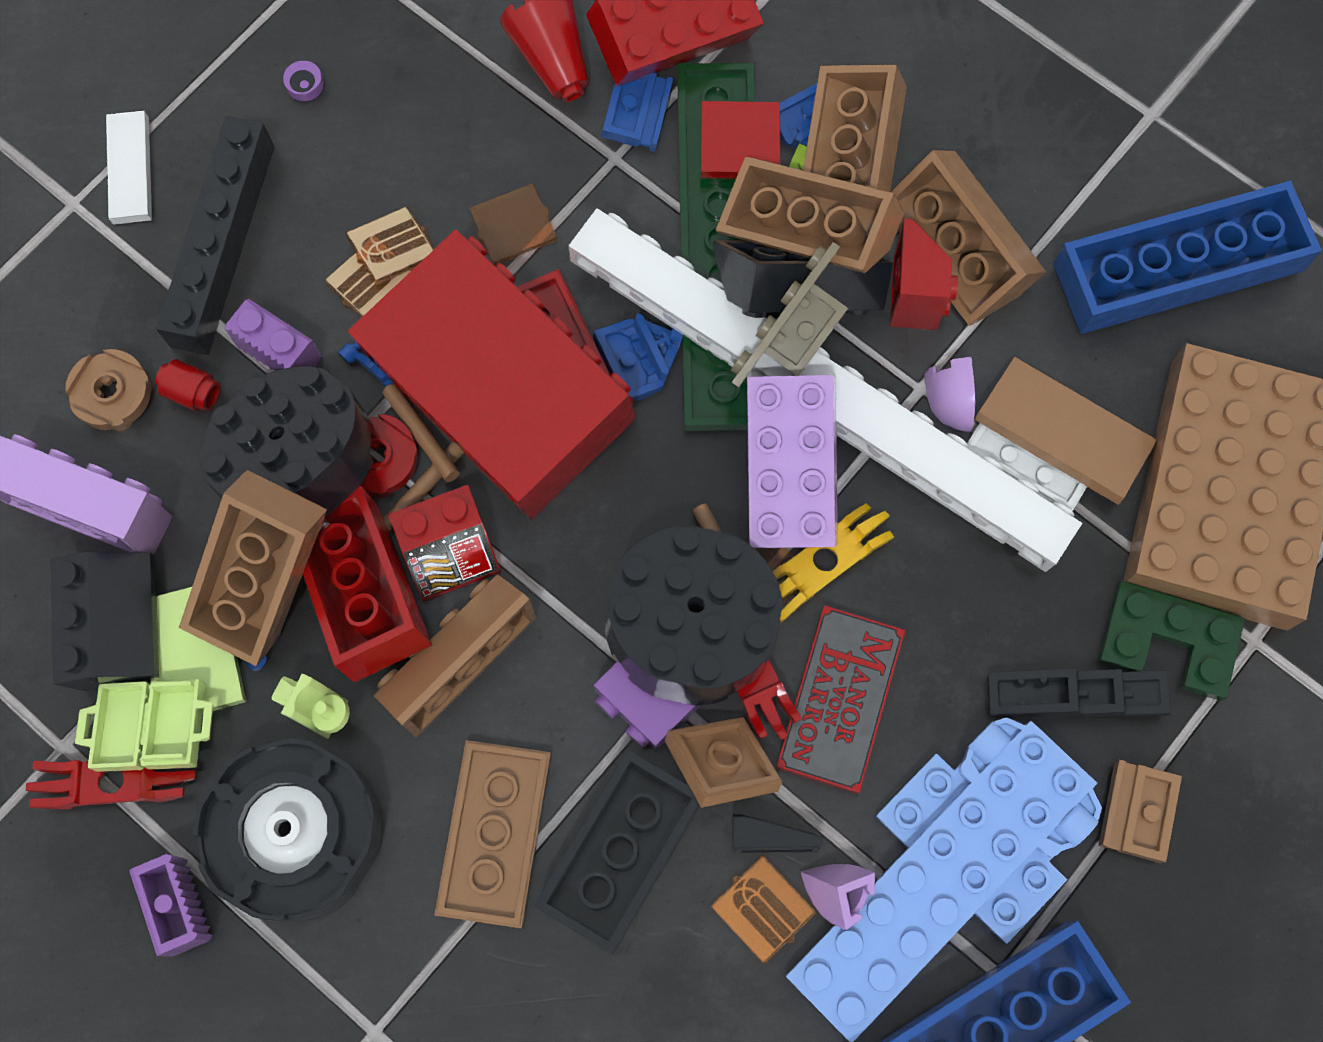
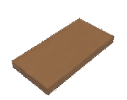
(1066, 430)
(493, 834)

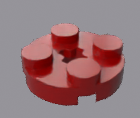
(399, 461)

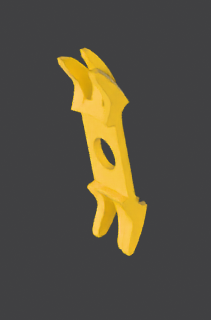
(809, 579)

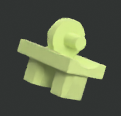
(312, 705)

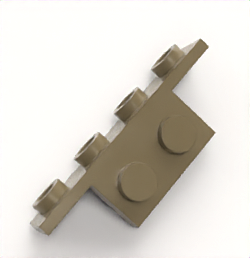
(800, 327)

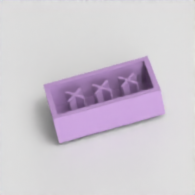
(792, 461)
(81, 497)

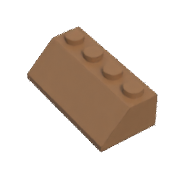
(856, 124)
(806, 210)
(969, 227)
(458, 654)

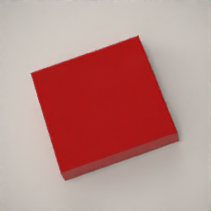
(738, 131)

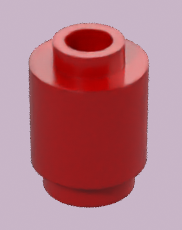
(187, 385)

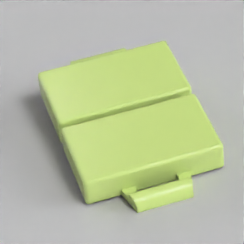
(146, 725)

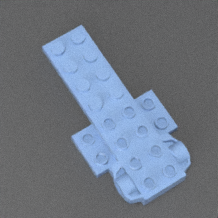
(973, 847)

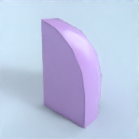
(952, 394)
(839, 891)

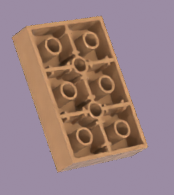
(1234, 489)

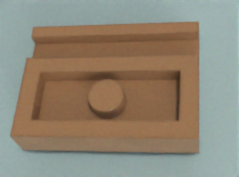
(1140, 811)

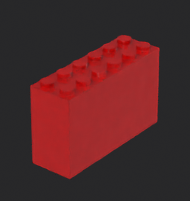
(495, 372)

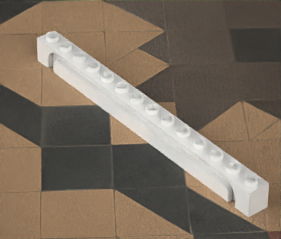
(864, 416)

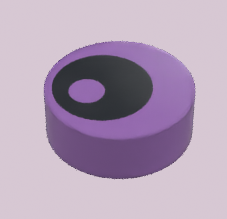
(303, 80)

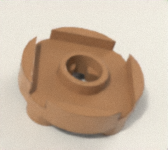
(118, 410)

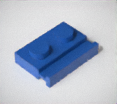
(637, 111)

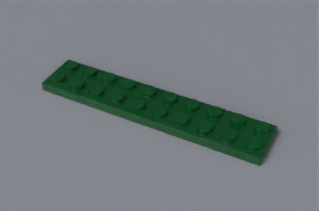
(708, 389)

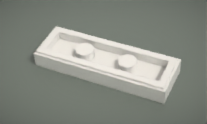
(128, 167)
(1021, 464)

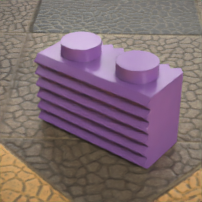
(270, 338)
(170, 905)

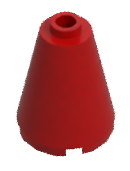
(550, 43)

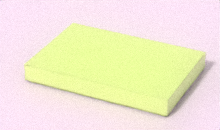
(190, 657)

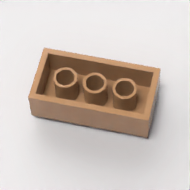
(251, 567)

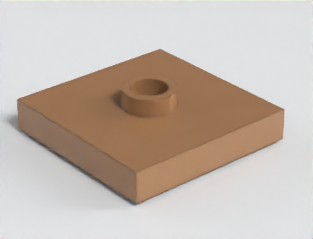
(722, 761)

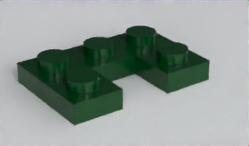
(1207, 633)

